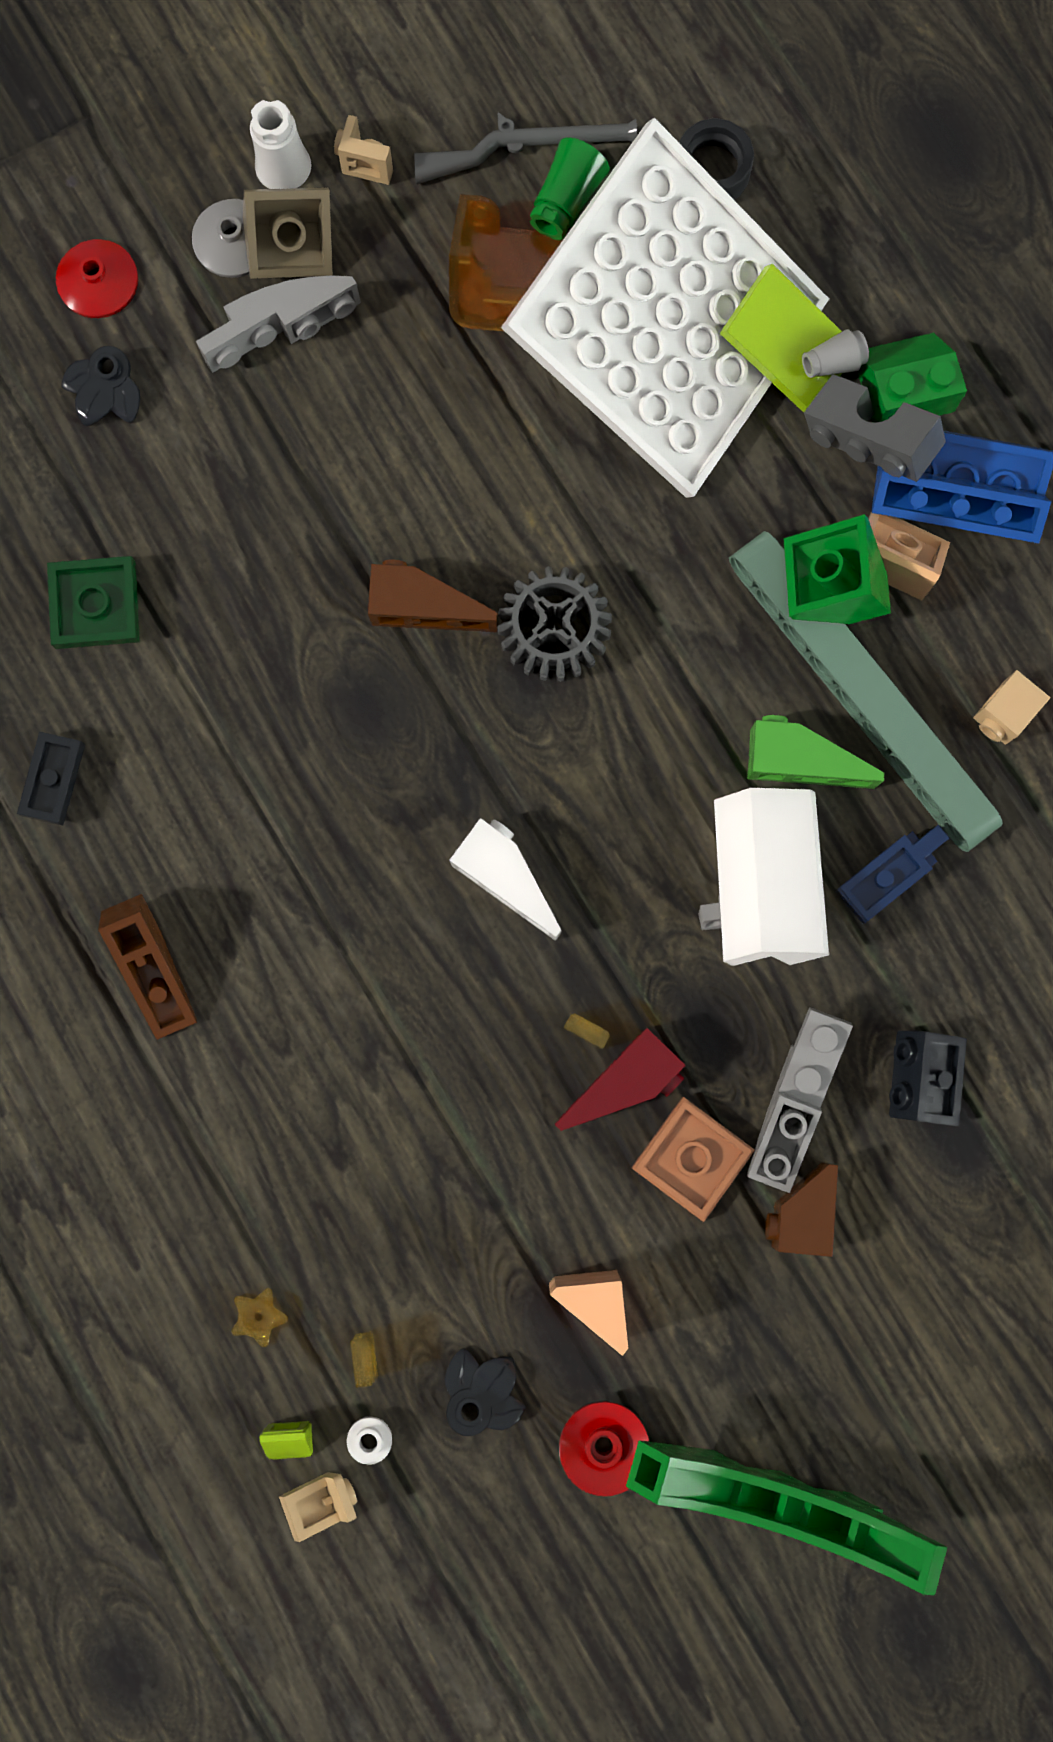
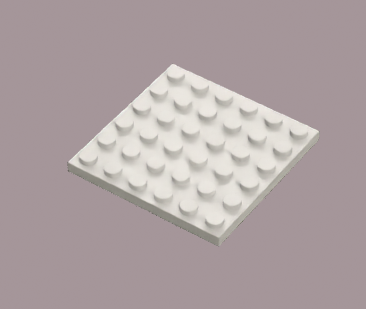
(639, 305)

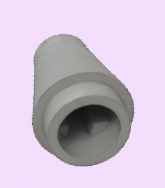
(837, 355)

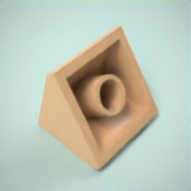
(909, 554)
(595, 1301)

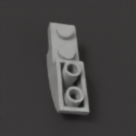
(289, 307)
(798, 1099)

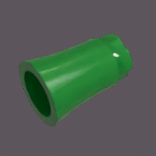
(568, 186)

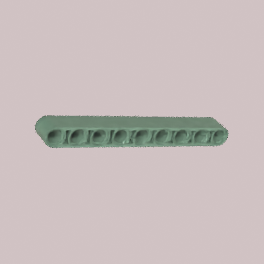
(872, 702)

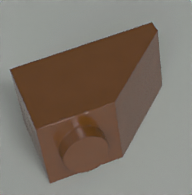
(806, 1216)

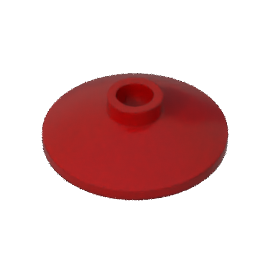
(101, 293)
(594, 1470)

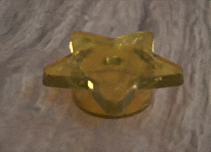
(249, 1326)

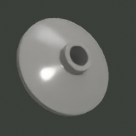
(217, 251)

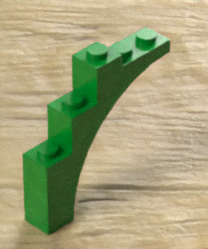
(780, 1503)

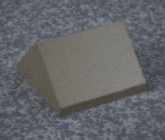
(288, 232)

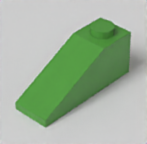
(799, 755)

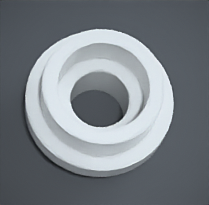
(372, 1426)

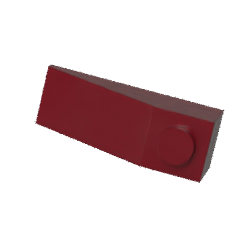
(631, 1078)

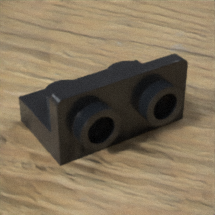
(927, 1077)

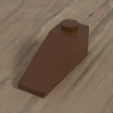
(414, 599)
(146, 965)

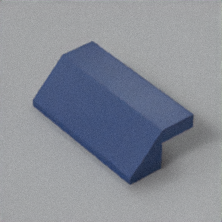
(974, 488)

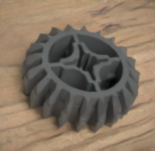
(577, 599)

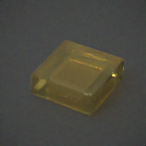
(587, 1031)
(364, 1359)

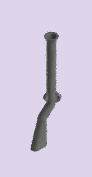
(439, 164)

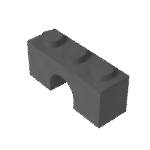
(899, 445)

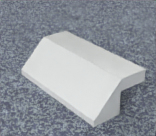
(770, 876)

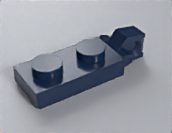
(891, 873)

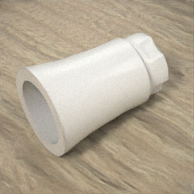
(279, 153)

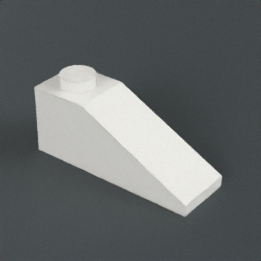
(499, 868)

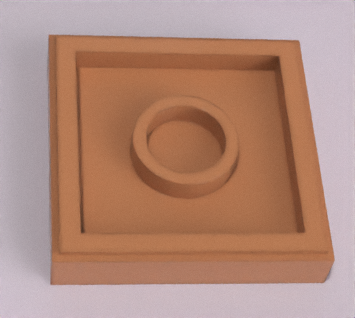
(693, 1159)

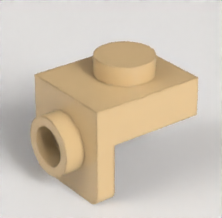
(318, 1505)

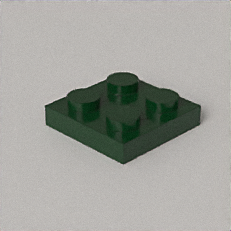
(93, 602)

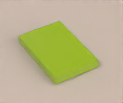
(775, 329)

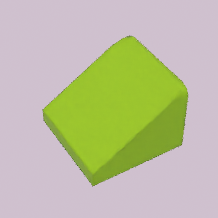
(287, 1440)

